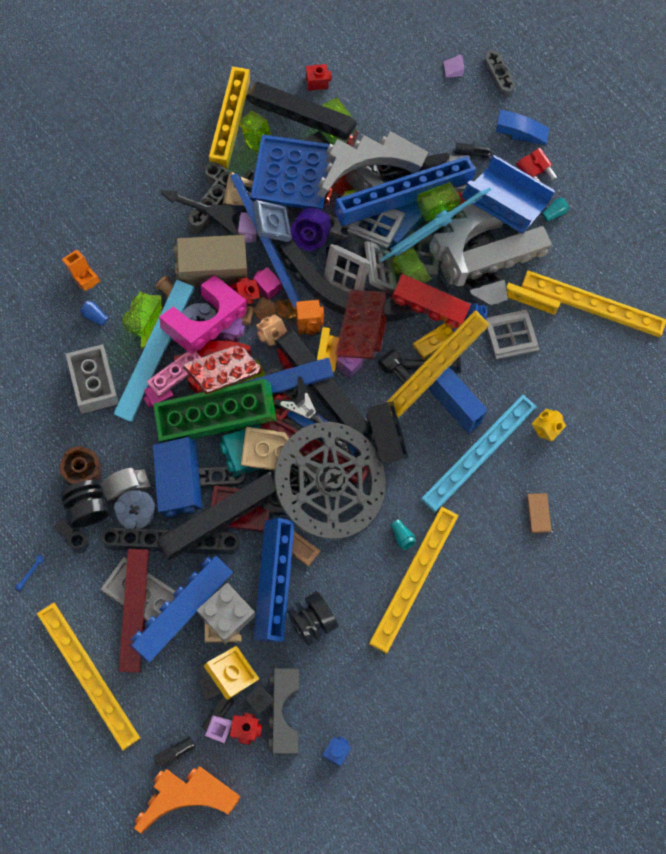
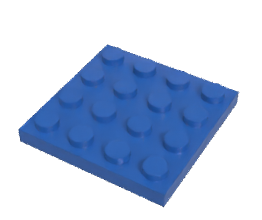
(290, 172)

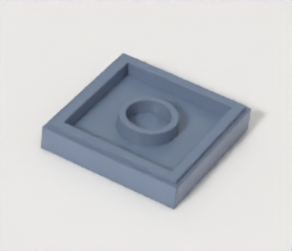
(272, 221)

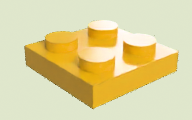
(231, 672)

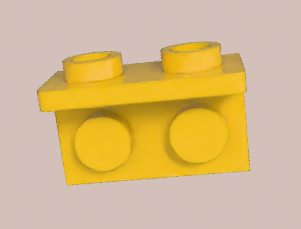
(328, 347)

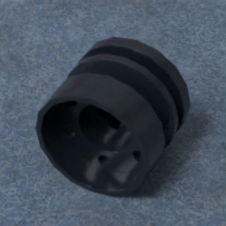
(84, 503)
(312, 618)

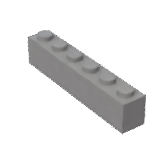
(503, 253)

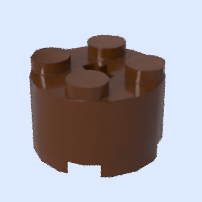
(78, 457)

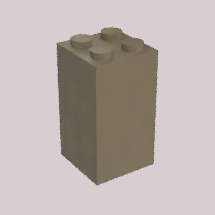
(209, 256)

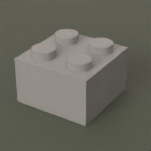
(226, 613)

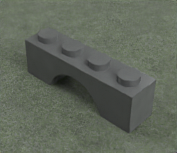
(284, 738)

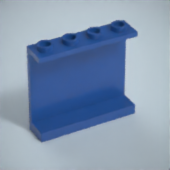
(514, 194)

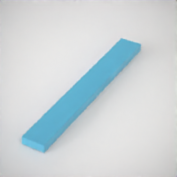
(151, 356)
(478, 453)

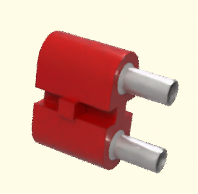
(536, 164)

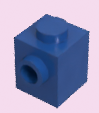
(337, 751)

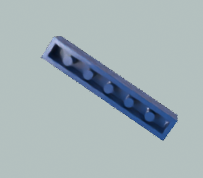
(274, 580)
(180, 609)

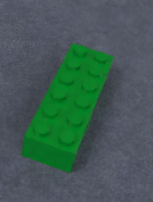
(215, 412)

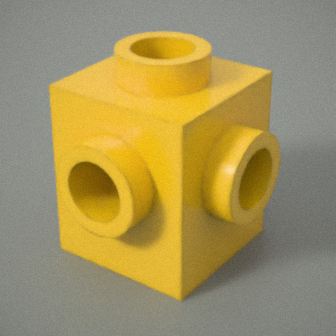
(549, 424)

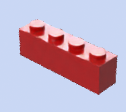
(430, 301)

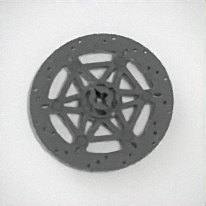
(320, 479)

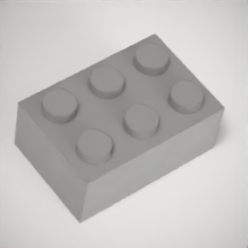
(92, 379)

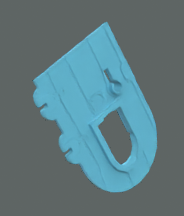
(442, 220)

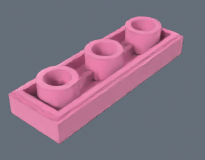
(166, 379)

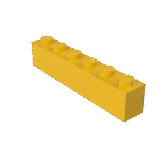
(230, 116)

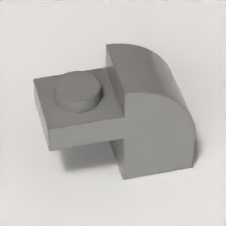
(124, 481)

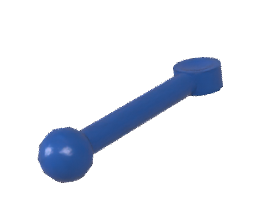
(39, 559)

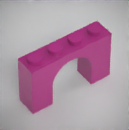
(195, 334)

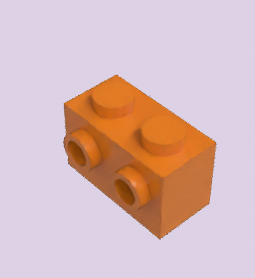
(309, 317)

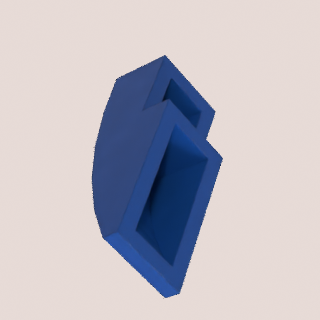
(521, 127)

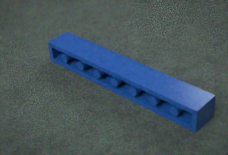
(402, 190)

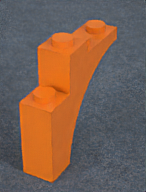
(174, 793)

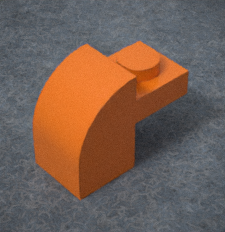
(80, 270)

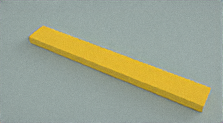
(594, 304)
(439, 362)
(413, 580)
(88, 676)

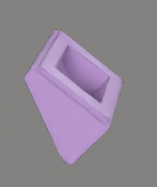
(454, 67)
(219, 728)

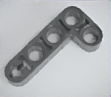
(218, 187)

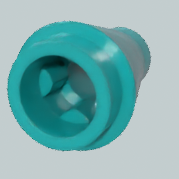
(556, 209)
(404, 537)

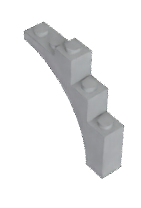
(389, 151)
(450, 244)

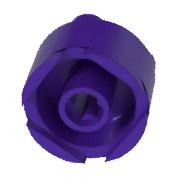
(311, 228)

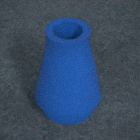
(94, 313)

